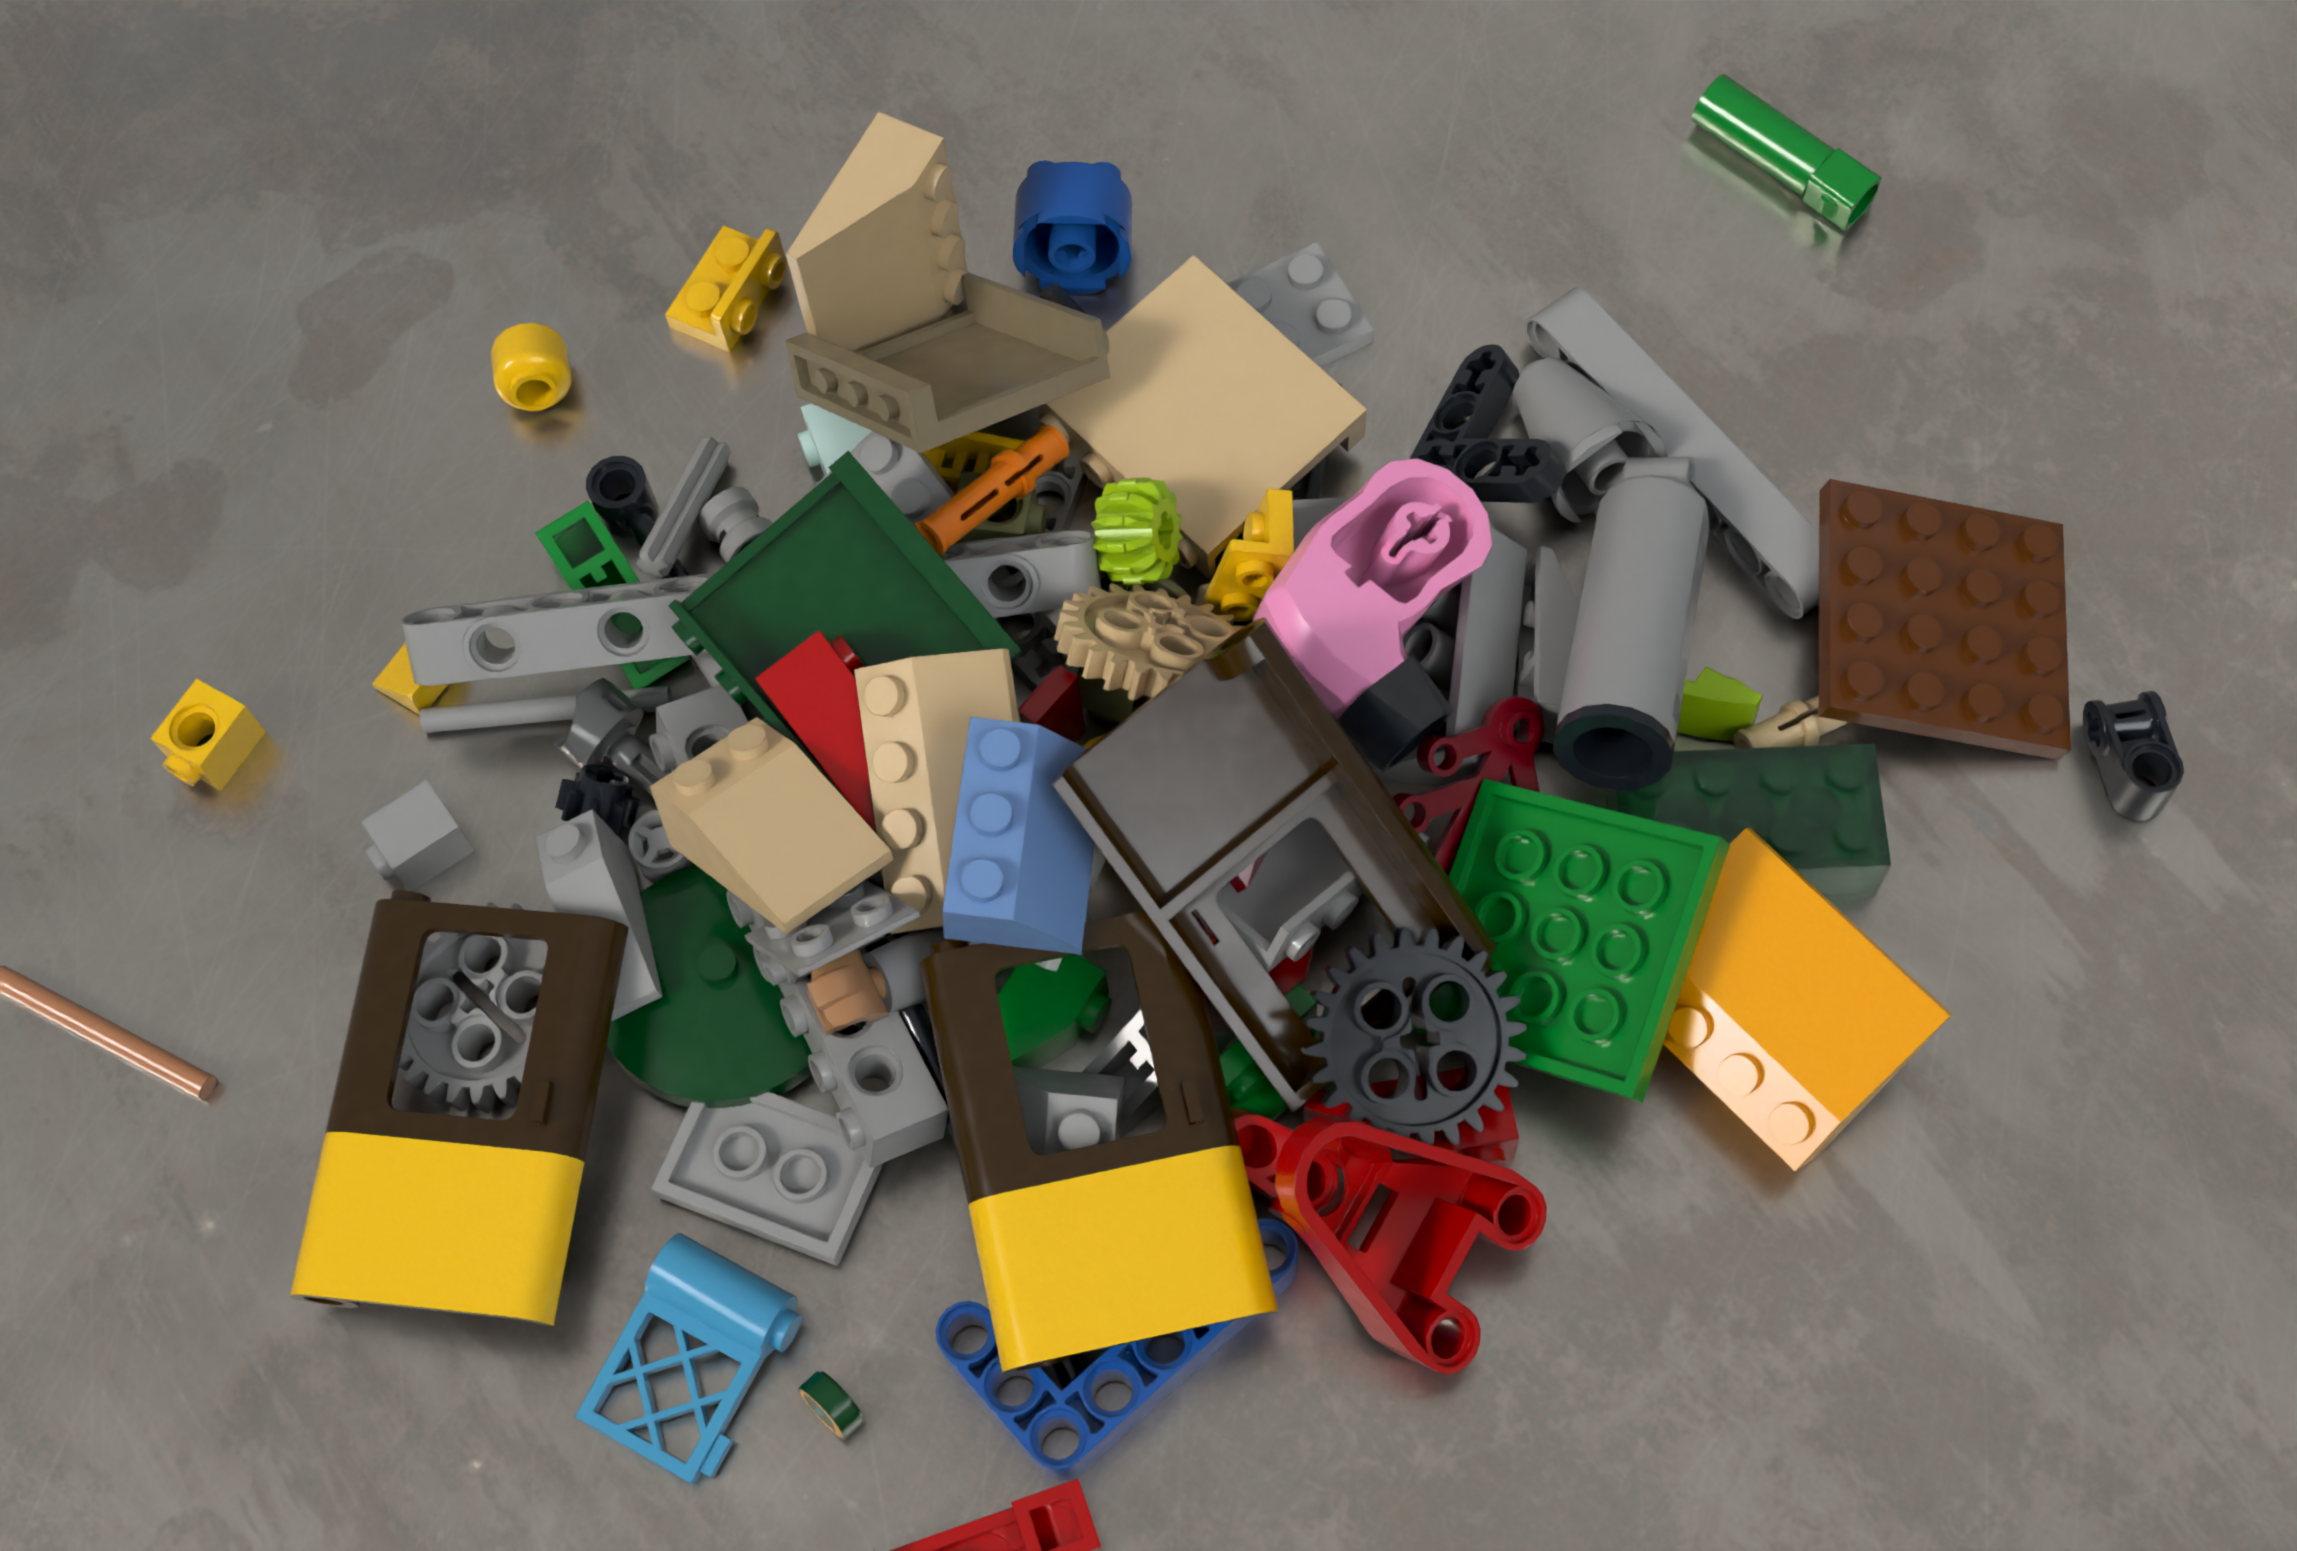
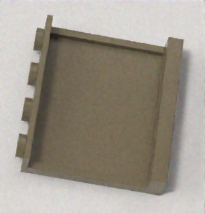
(957, 372)

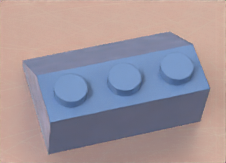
(1016, 846)

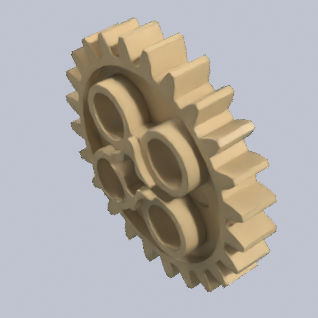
(1137, 636)

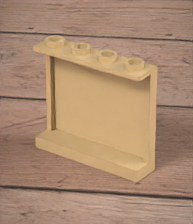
(1207, 405)

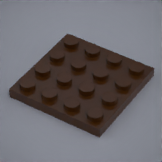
(1942, 620)

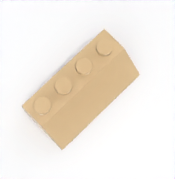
(915, 752)

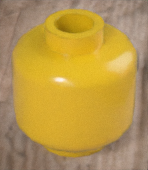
(530, 366)

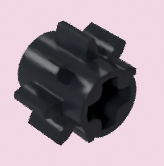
(603, 791)

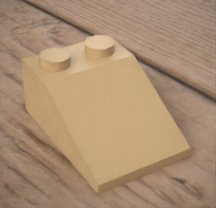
(768, 825)

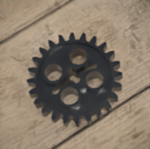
(1475, 1030)

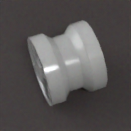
(650, 840)

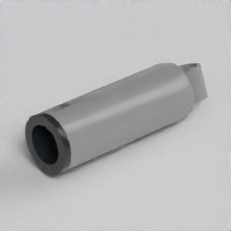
(1634, 628)

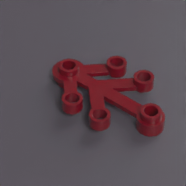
(1501, 754)

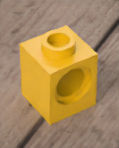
(202, 713)

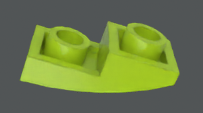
(1717, 706)

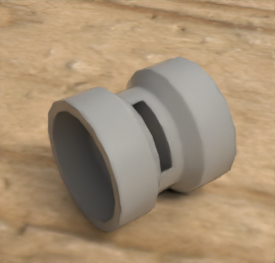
(732, 521)

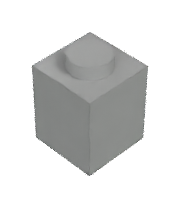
(415, 837)

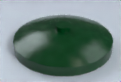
(719, 1021)

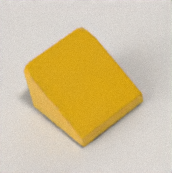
(398, 683)

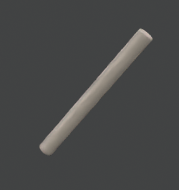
(525, 710)

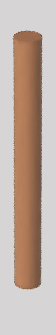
(106, 1034)

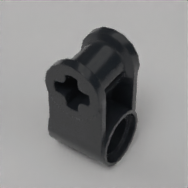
(2134, 741)

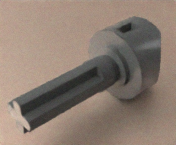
(606, 733)

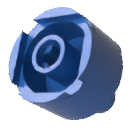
(1073, 225)

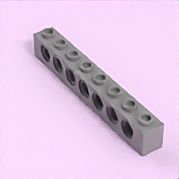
(876, 1122)

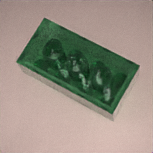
(1804, 801)

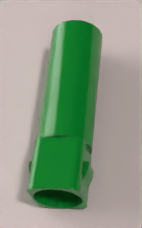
(1823, 176)

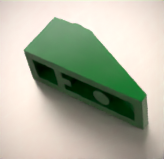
(591, 559)
(1050, 1009)

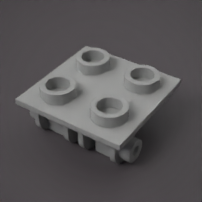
(841, 927)

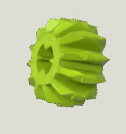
(1137, 531)

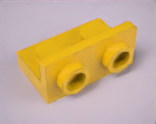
(728, 287)
(1255, 561)

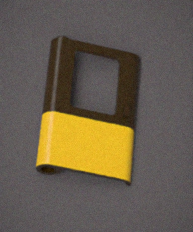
(452, 1204)
(1113, 1233)

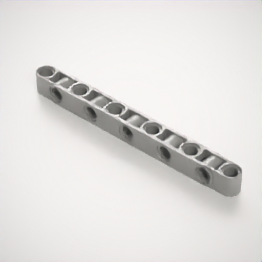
(577, 629)

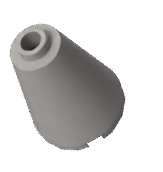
(1584, 429)

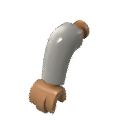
(872, 984)

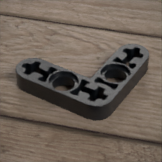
(1522, 467)

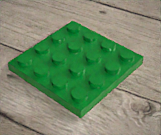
(1588, 925)

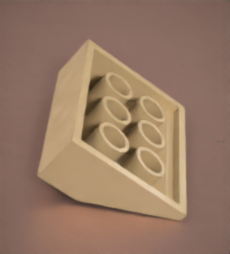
(882, 241)

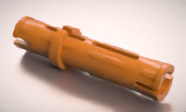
(1010, 476)

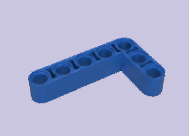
(1075, 1404)

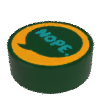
(831, 1404)

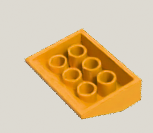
(1793, 1006)

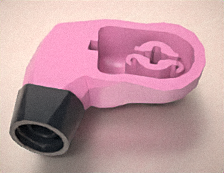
(1362, 588)

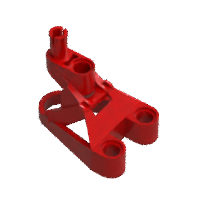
(1417, 1238)

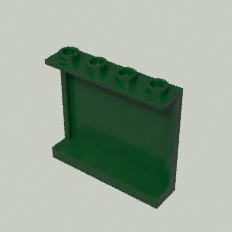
(839, 567)

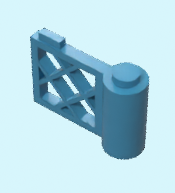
(719, 1306)

